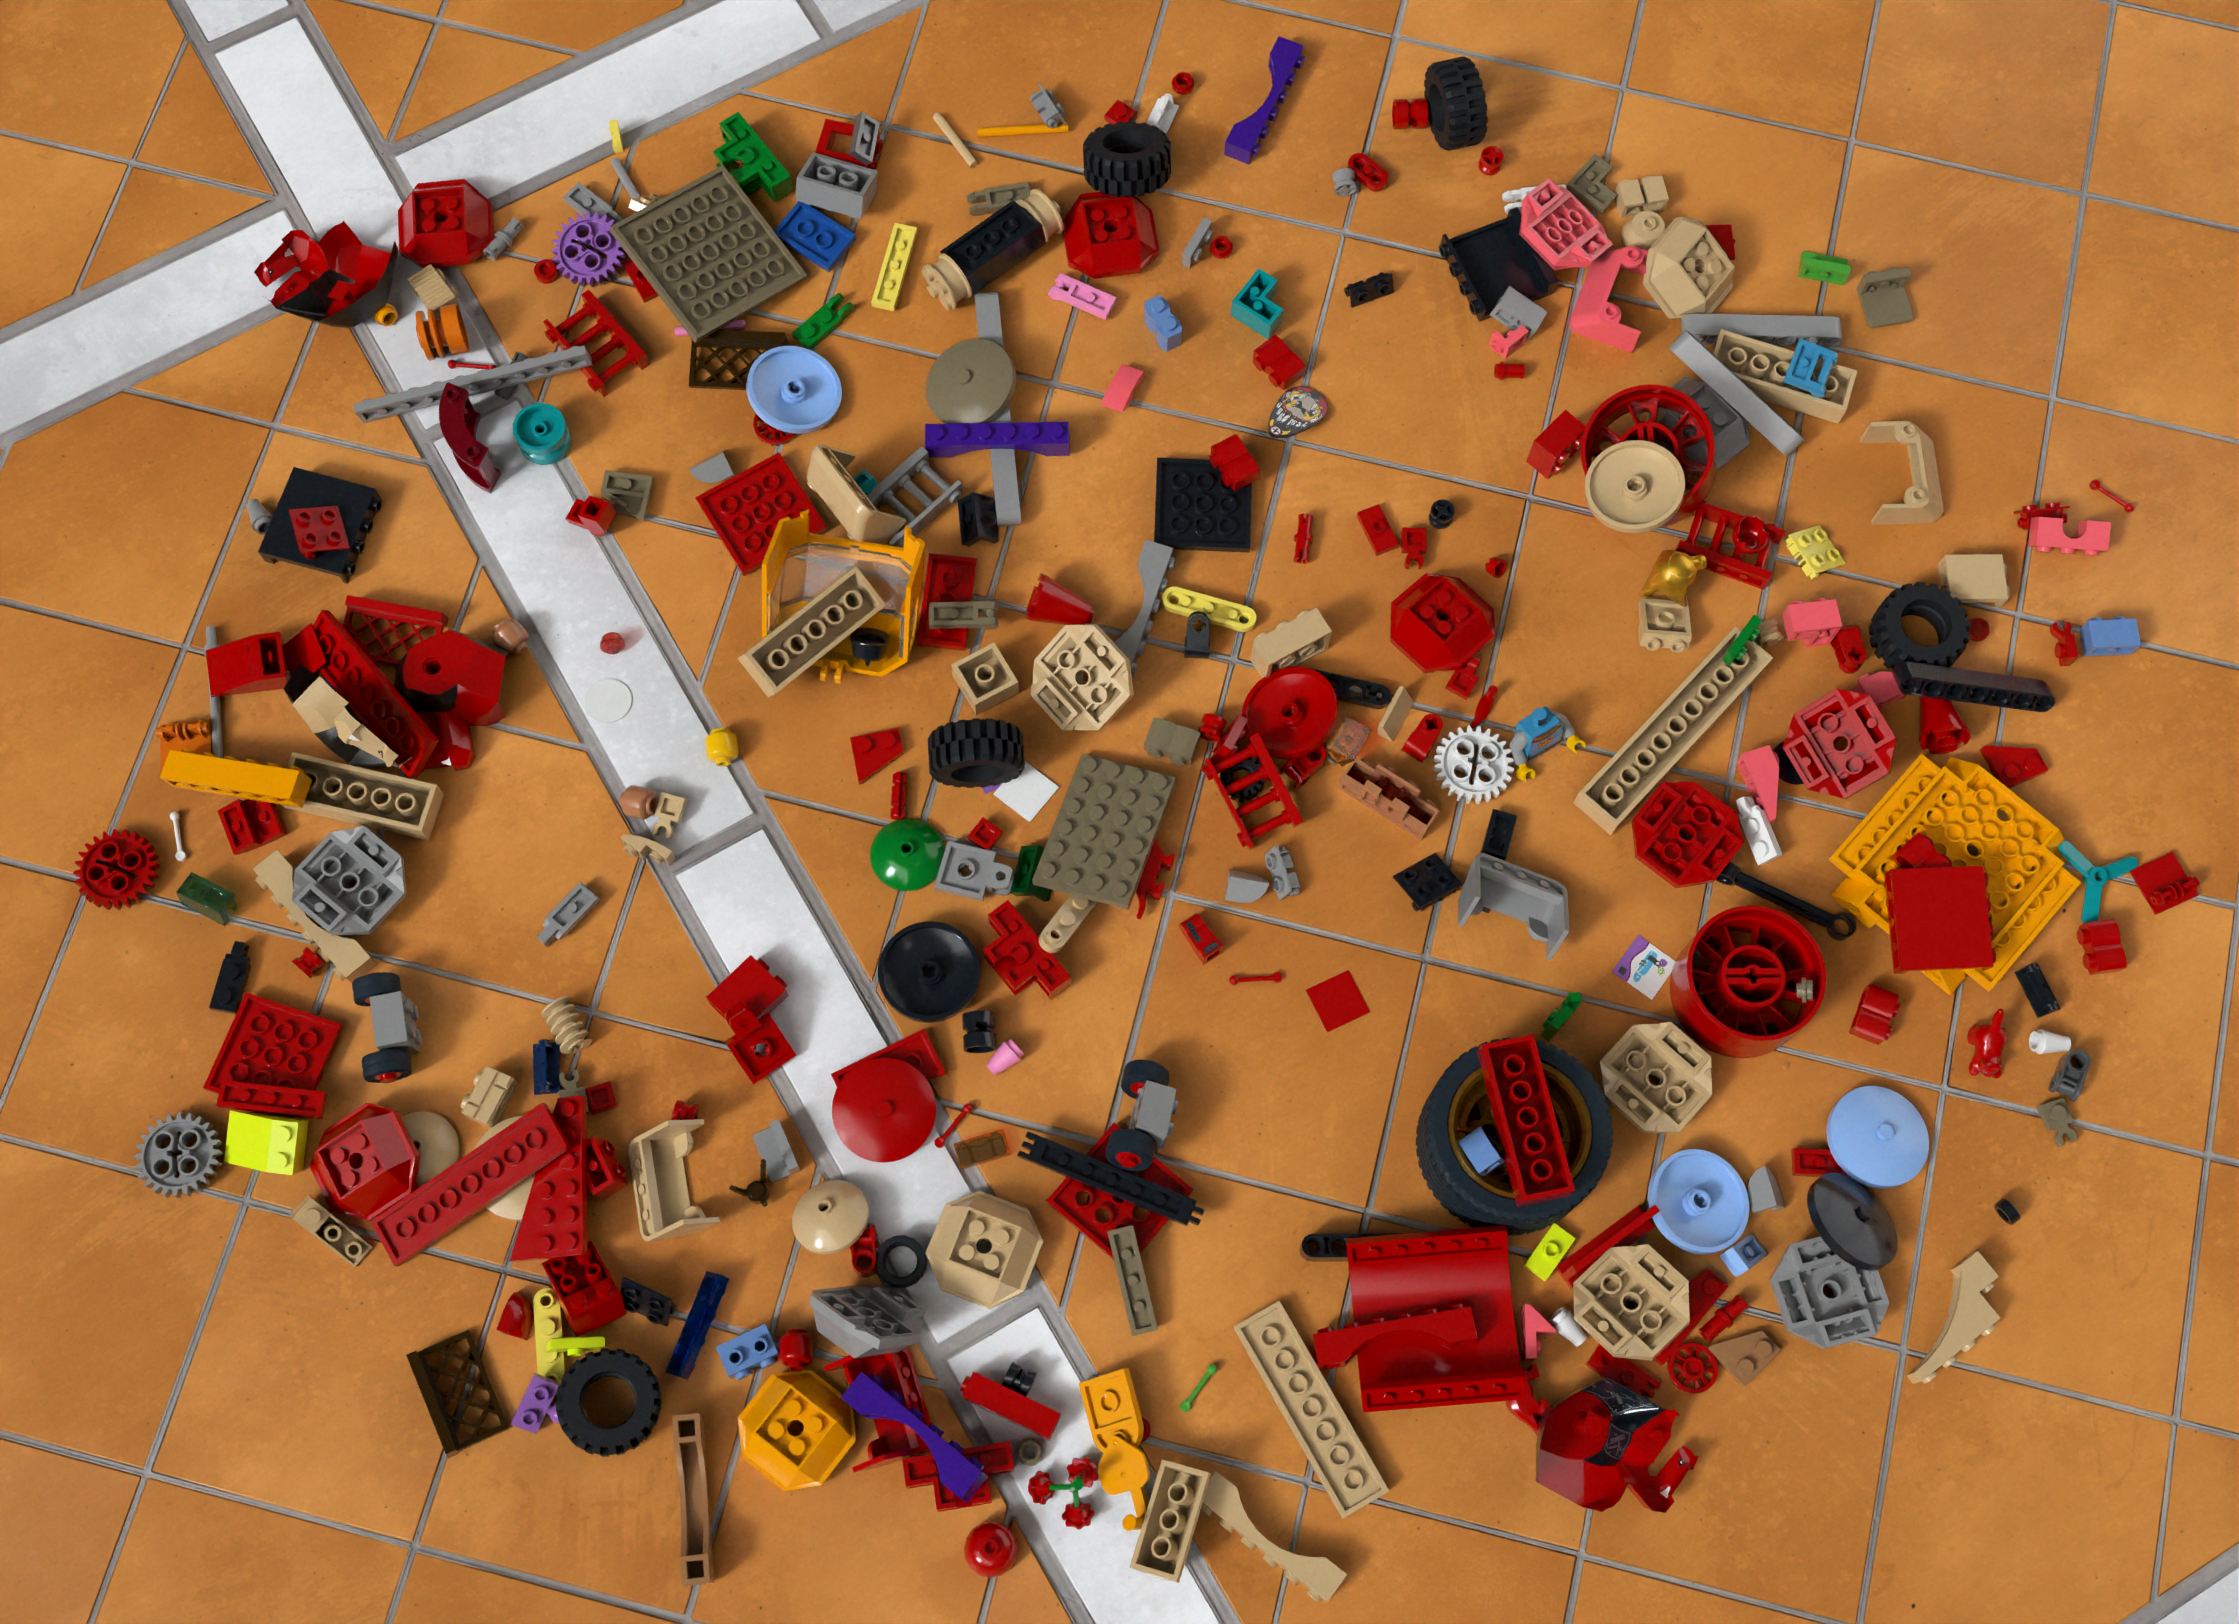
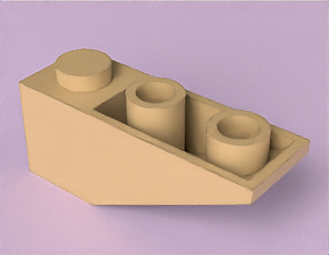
(330, 1230)

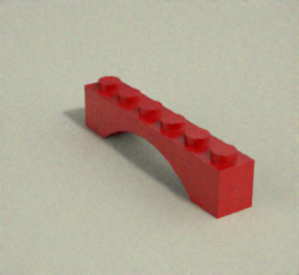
(1449, 1327)

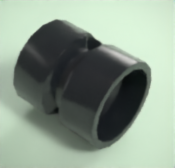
(979, 1031)

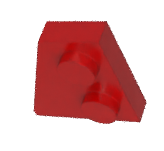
(2013, 764)

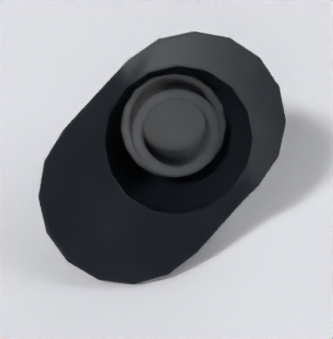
(869, 644)

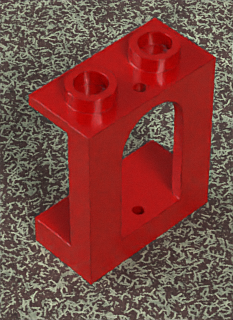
(827, 139)

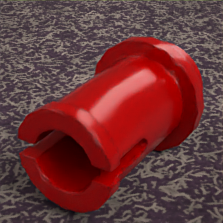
(1509, 370)

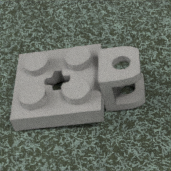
(984, 874)

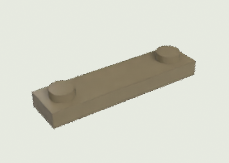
(1132, 1280)

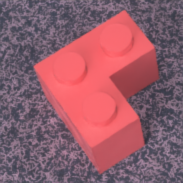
(1812, 621)

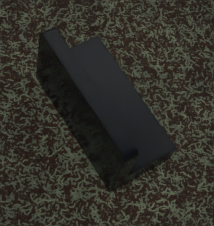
(977, 519)

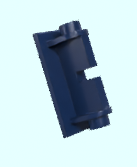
(546, 1067)

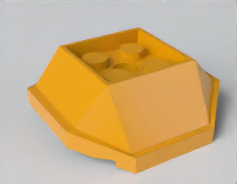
(801, 1459)

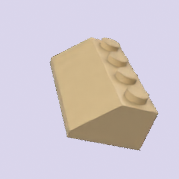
(1170, 1521)

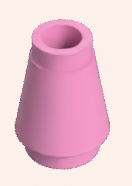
(1005, 1057)

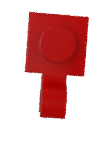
(2066, 646)
(1464, 680)

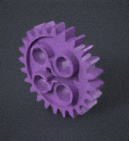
(579, 267)

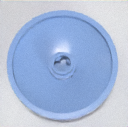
(793, 389)
(1877, 1137)
(1698, 1201)

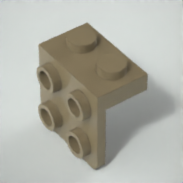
(1885, 297)

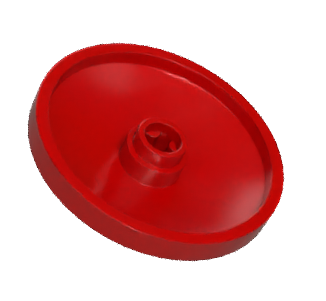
(1291, 711)
(884, 1110)

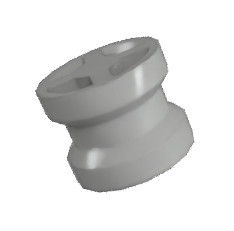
(1344, 182)

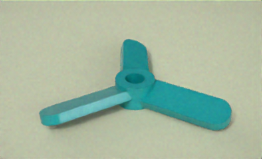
(2094, 886)

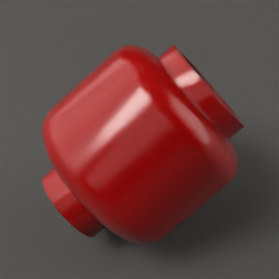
(796, 1349)

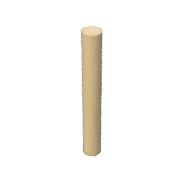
(955, 140)

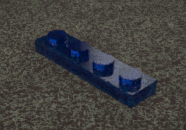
(697, 1325)

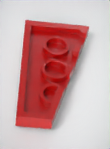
(913, 1050)

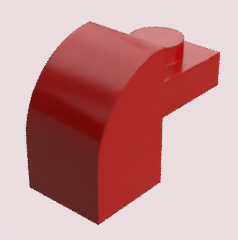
(592, 515)

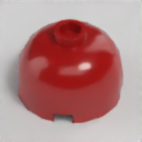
(991, 1549)

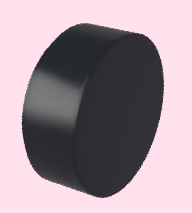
(2007, 1211)

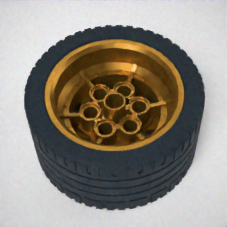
(1486, 1200)

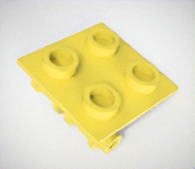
(1816, 551)

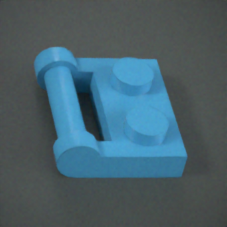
(1803, 365)

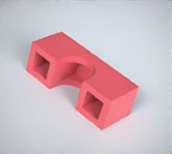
(2048, 534)

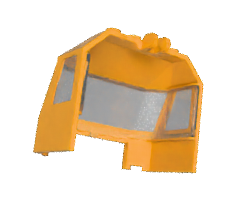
(807, 563)

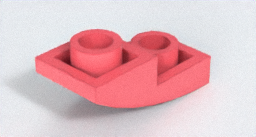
(1122, 387)

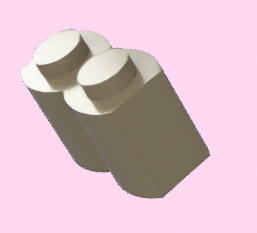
(1171, 741)

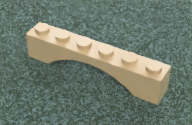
(345, 953)
(1314, 1573)

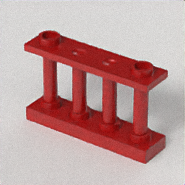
(605, 323)
(1724, 565)
(1266, 771)

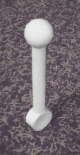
(180, 855)

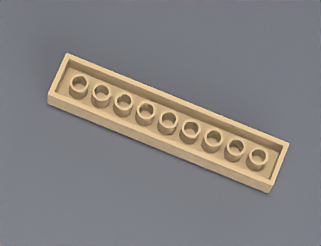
(1670, 733)

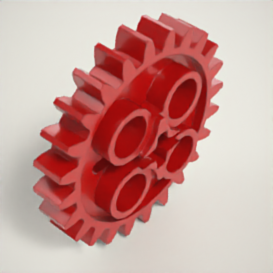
(105, 890)

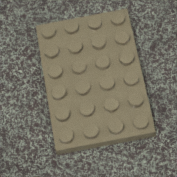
(1104, 831)

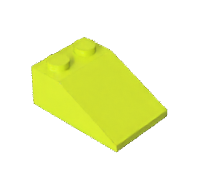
(266, 1142)

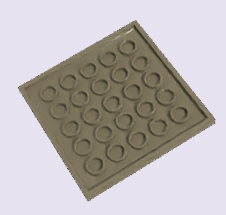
(708, 253)

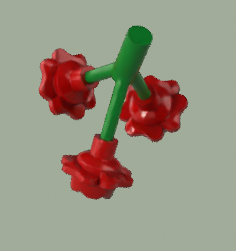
(1081, 1475)

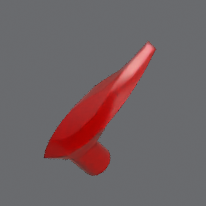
(1484, 706)

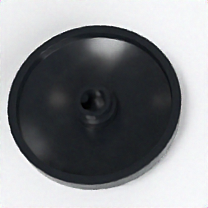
(929, 972)
(1852, 1221)

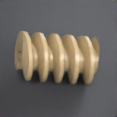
(564, 1027)

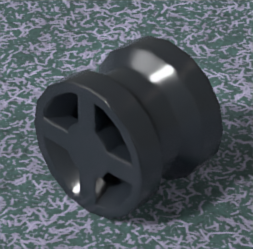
(1439, 509)

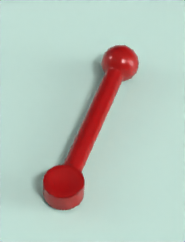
(453, 364)
(2095, 484)
(1276, 978)
(940, 1141)

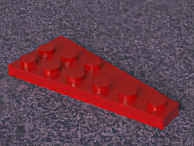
(557, 1203)

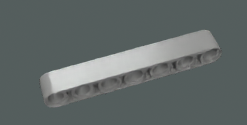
(1771, 329)
(1736, 393)

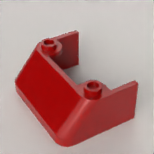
(898, 1373)

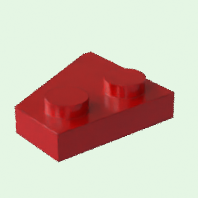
(1227, 745)
(875, 751)

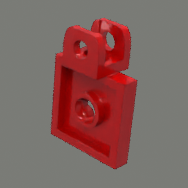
(750, 1032)

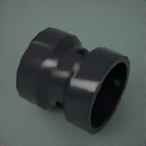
(1019, 1379)

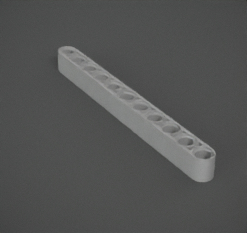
(1002, 460)

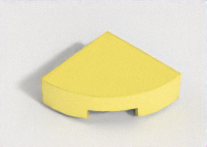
(616, 136)

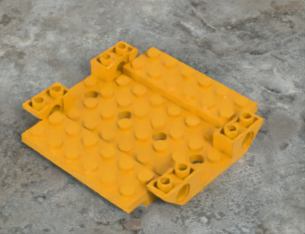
(1956, 810)

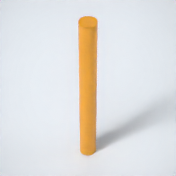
(1020, 130)

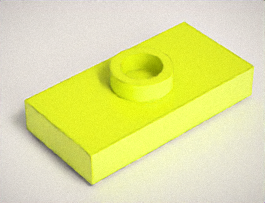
(1549, 1252)
(575, 1345)

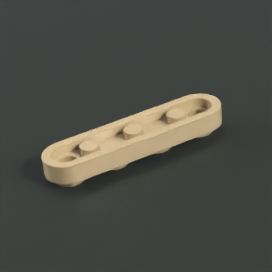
(1065, 923)

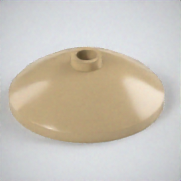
(437, 1142)
(837, 1226)

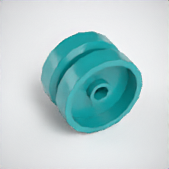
(542, 433)

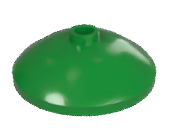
(911, 869)

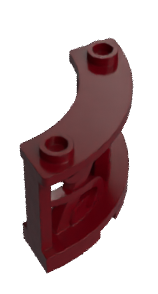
(459, 428)

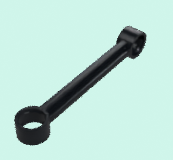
(1732, 875)

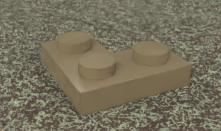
(1588, 184)

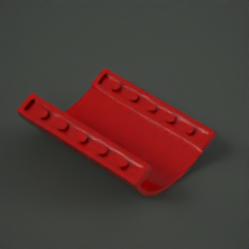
(1434, 1272)

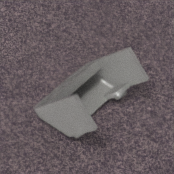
(1517, 894)

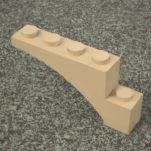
(1966, 1318)

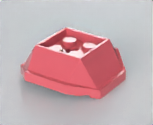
(1561, 228)

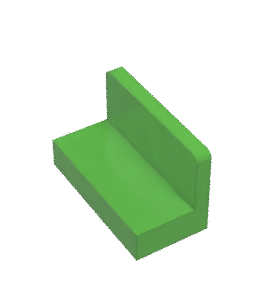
(1824, 268)

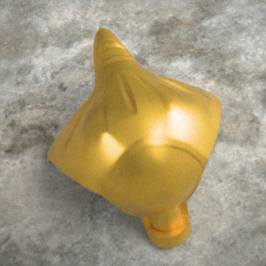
(1673, 574)

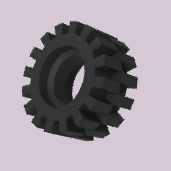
(1252, 790)

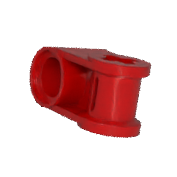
(1849, 649)
(1422, 740)
(1303, 768)
(865, 1248)

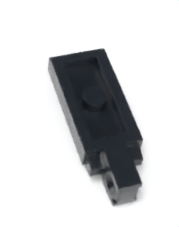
(231, 980)

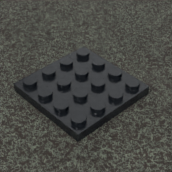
(1198, 509)

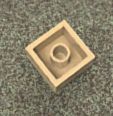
(985, 678)

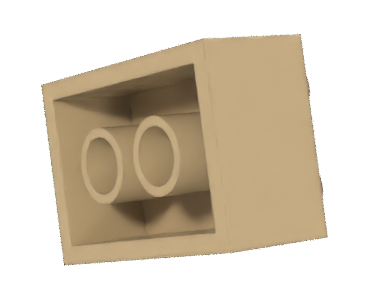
(1291, 643)

